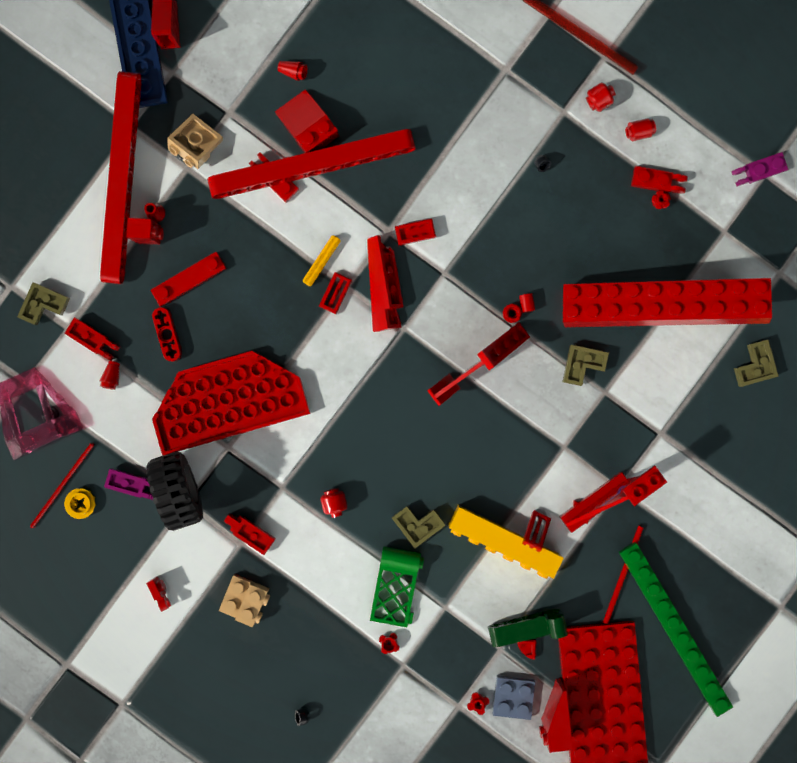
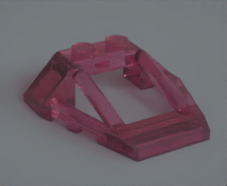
(53, 429)

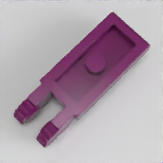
(762, 169)
(127, 483)

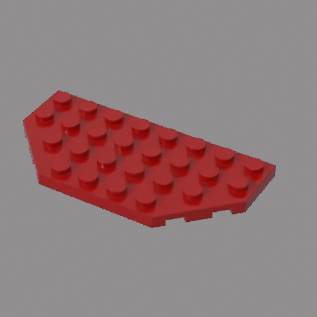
(227, 401)

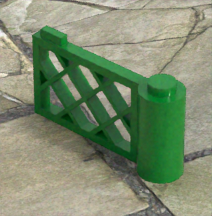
(400, 562)

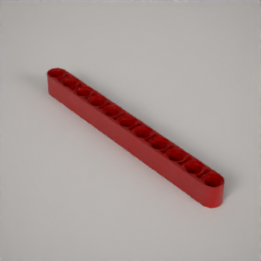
(311, 164)
(120, 177)

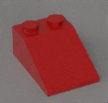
(307, 123)
(556, 721)

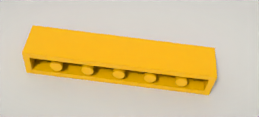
(504, 541)

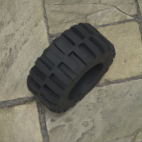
(174, 491)

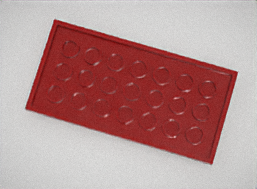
(603, 693)

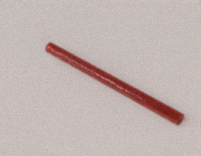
(582, 35)

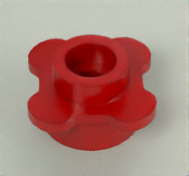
(394, 647)
(480, 709)

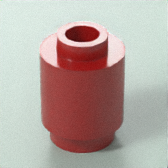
(640, 129)

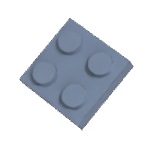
(513, 697)

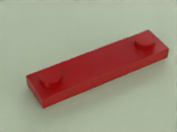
(188, 279)

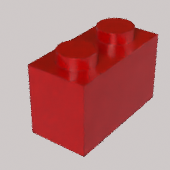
(144, 231)

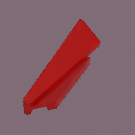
(384, 286)

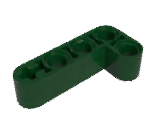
(528, 627)

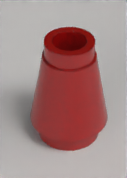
(293, 69)
(158, 213)
(110, 376)

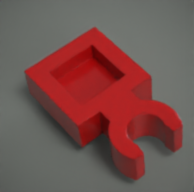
(157, 589)

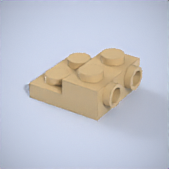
(194, 141)
(245, 600)

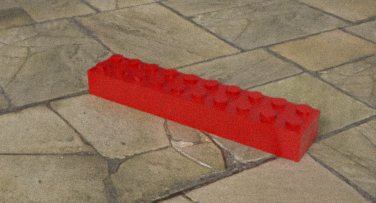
(668, 303)

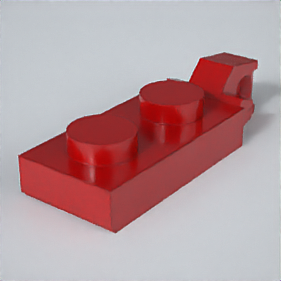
(250, 533)

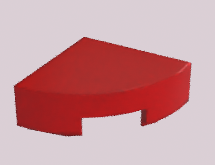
(528, 648)

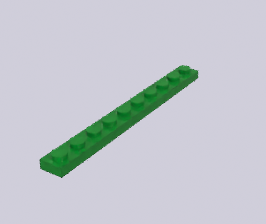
(675, 629)

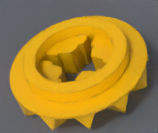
(71, 503)

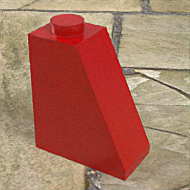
(165, 24)

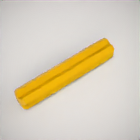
(321, 260)

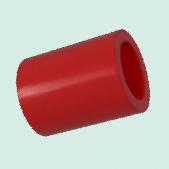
(527, 303)

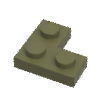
(38, 300)
(581, 358)
(762, 365)
(416, 530)

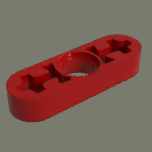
(168, 319)

